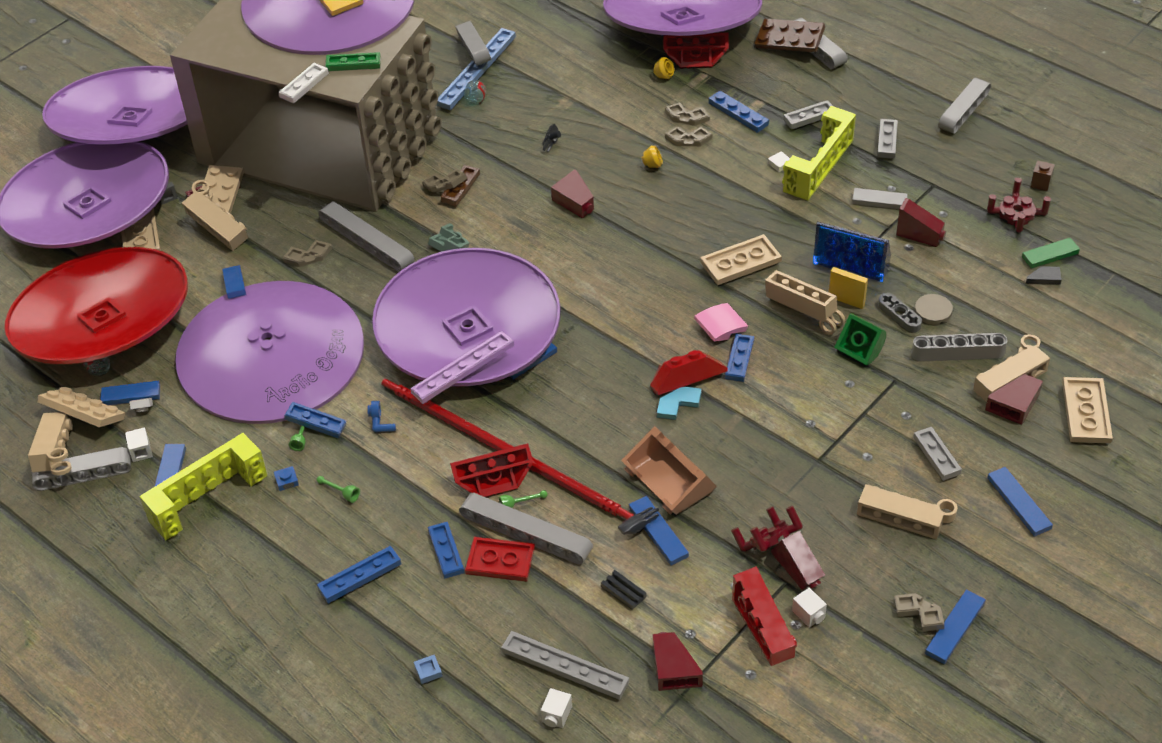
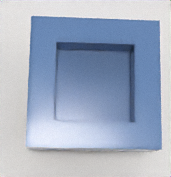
(428, 669)

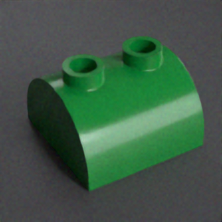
(861, 339)

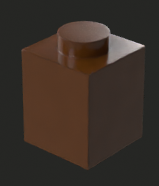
(1042, 175)

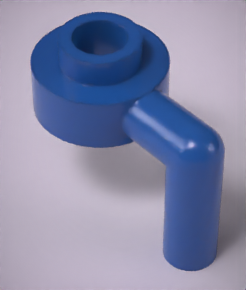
(374, 411)

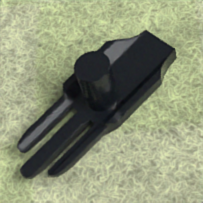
(551, 136)
(638, 522)

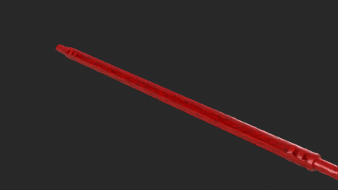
(498, 444)

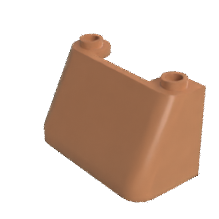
(667, 472)

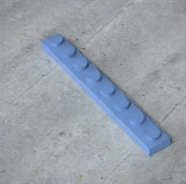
(456, 89)

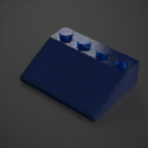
(851, 251)

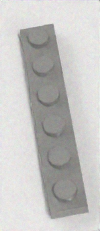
(565, 665)

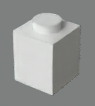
(138, 444)
(809, 607)
(556, 708)

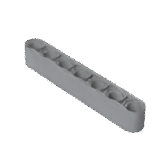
(366, 236)
(526, 528)

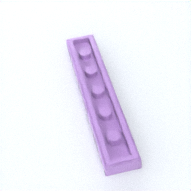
(462, 367)

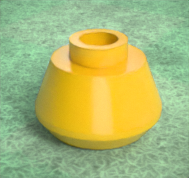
(664, 68)
(652, 157)

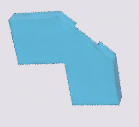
(683, 396)

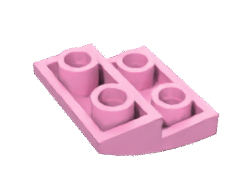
(720, 322)

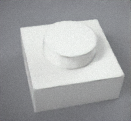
(141, 404)

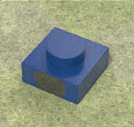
(286, 478)

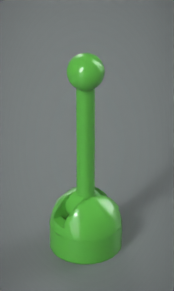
(298, 441)
(349, 493)
(510, 502)

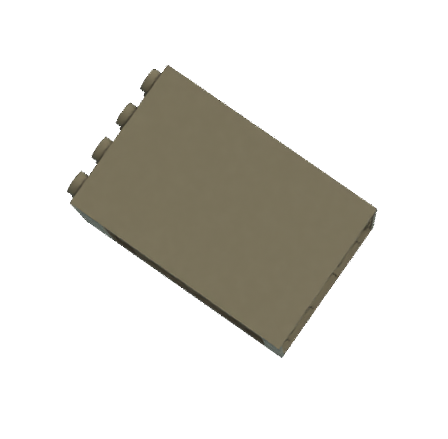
(338, 140)

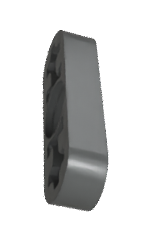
(909, 321)

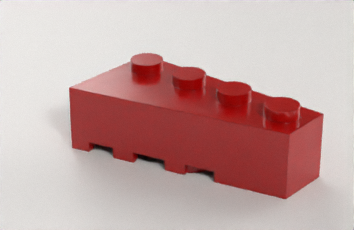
(762, 616)

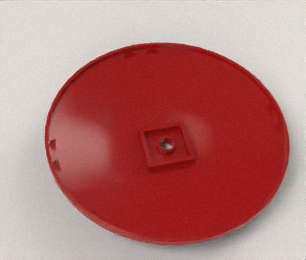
(96, 305)

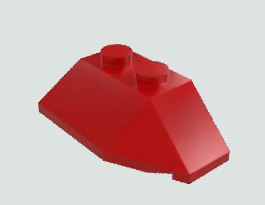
(696, 50)
(685, 370)
(493, 471)

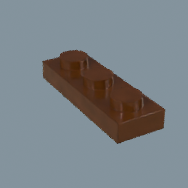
(455, 195)

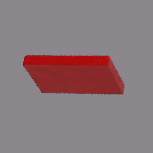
(500, 559)

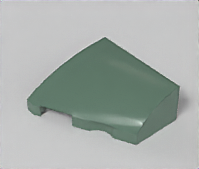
(448, 239)

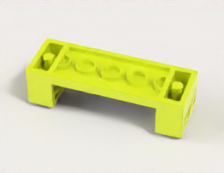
(805, 176)
(171, 495)

